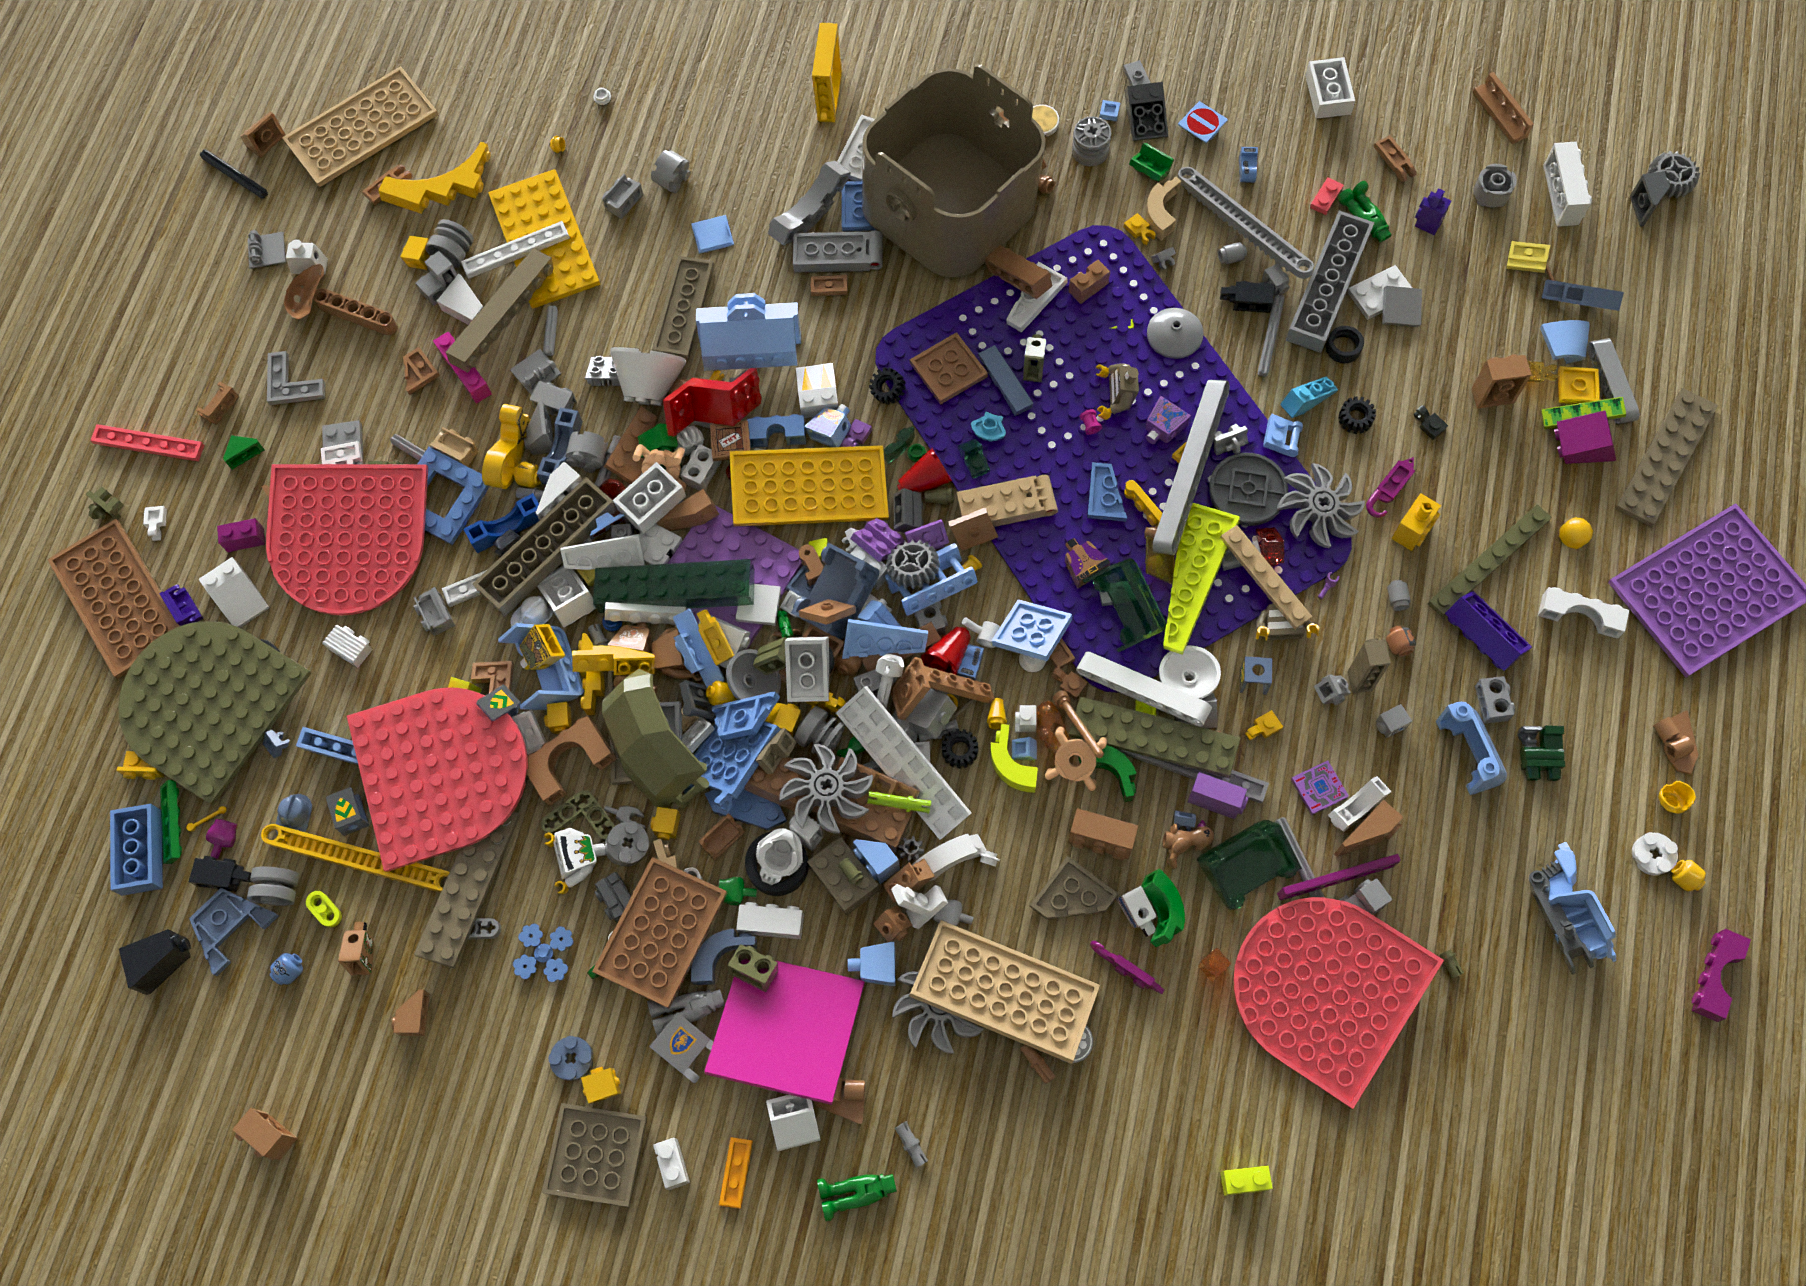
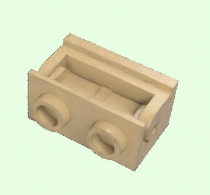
(455, 446)

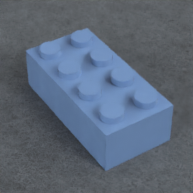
(136, 849)

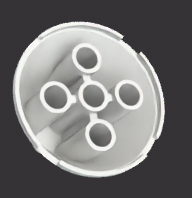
(645, 375)

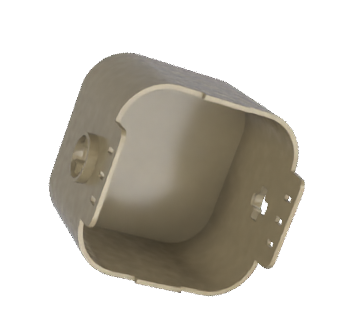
(949, 171)

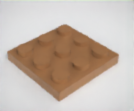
(948, 368)

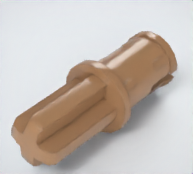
(1038, 1063)

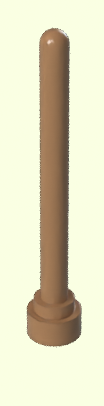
(1063, 701)

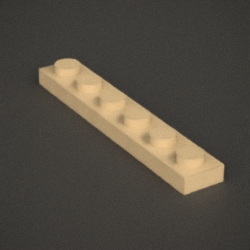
(1266, 577)

